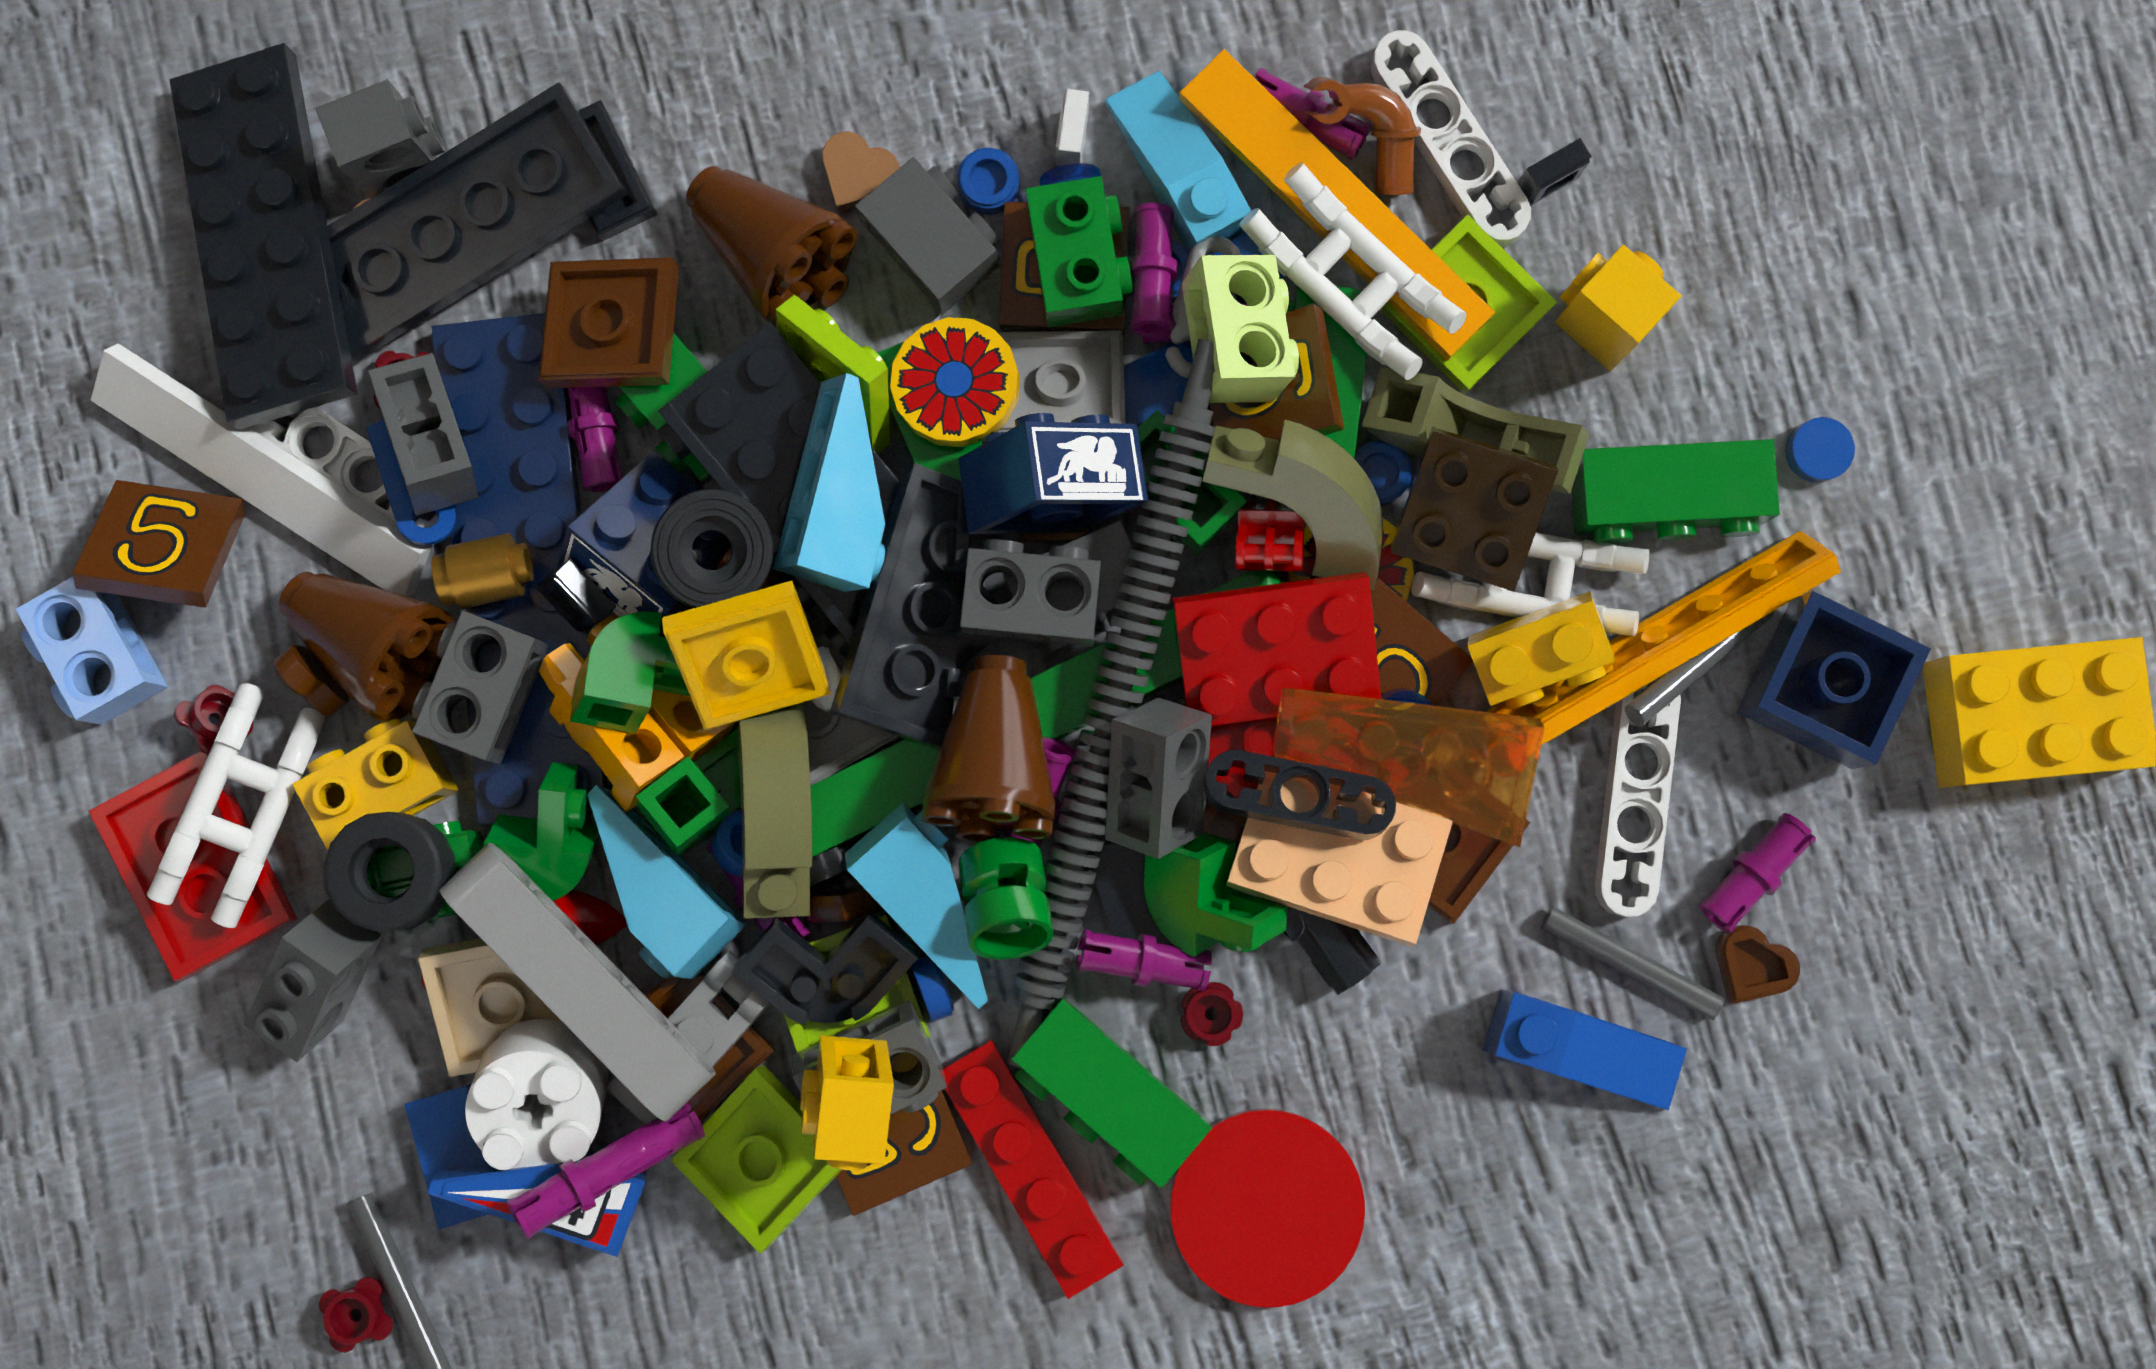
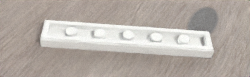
(258, 471)

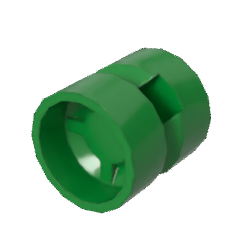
(1005, 898)

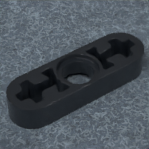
(1344, 820)

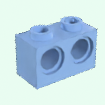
(103, 638)

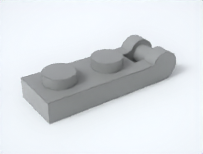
(706, 1024)

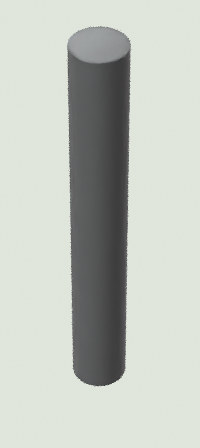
(1679, 679)
(1632, 963)
(398, 1283)

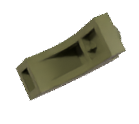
(1408, 409)
(1313, 480)
(775, 813)

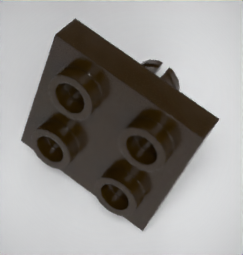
(1473, 509)

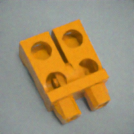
(628, 759)

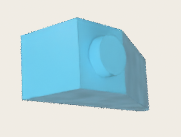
(1179, 161)
(836, 502)
(914, 882)
(661, 895)

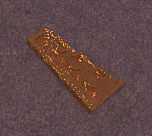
(1432, 757)

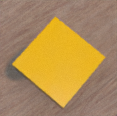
(746, 655)

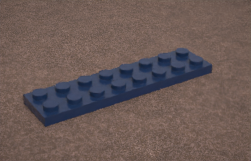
(527, 489)

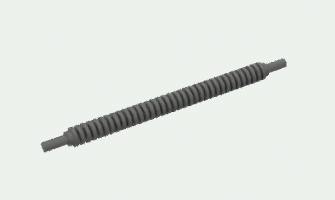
(1046, 969)

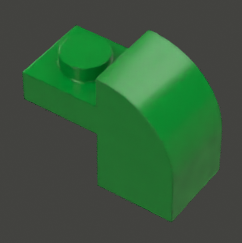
(622, 672)
(694, 796)
(556, 844)
(1195, 906)

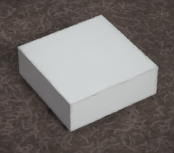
(1072, 127)

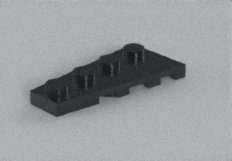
(906, 636)

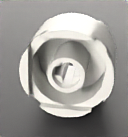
(532, 1129)

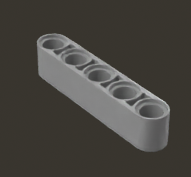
(577, 982)

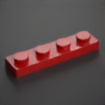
(1030, 1169)

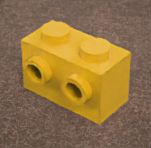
(1615, 304)
(1541, 650)
(383, 775)
(848, 1102)

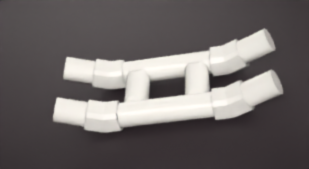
(1345, 235)
(1563, 556)
(251, 843)

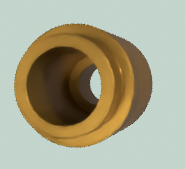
(482, 571)

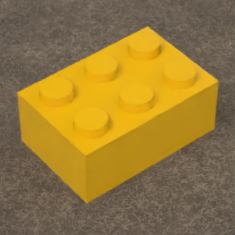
(2040, 712)

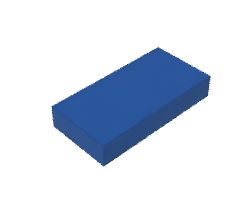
(444, 1143)

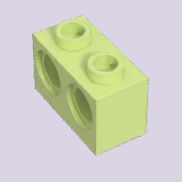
(1238, 328)

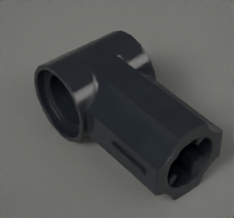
(1334, 949)

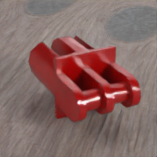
(1269, 538)

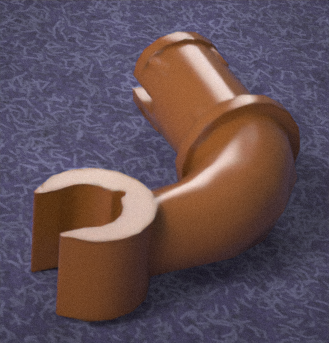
(1391, 125)

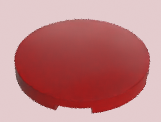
(1267, 1208)

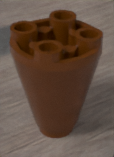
(772, 240)
(367, 639)
(993, 759)

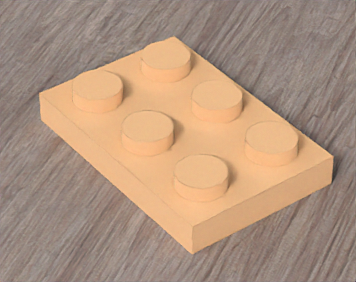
(1359, 883)

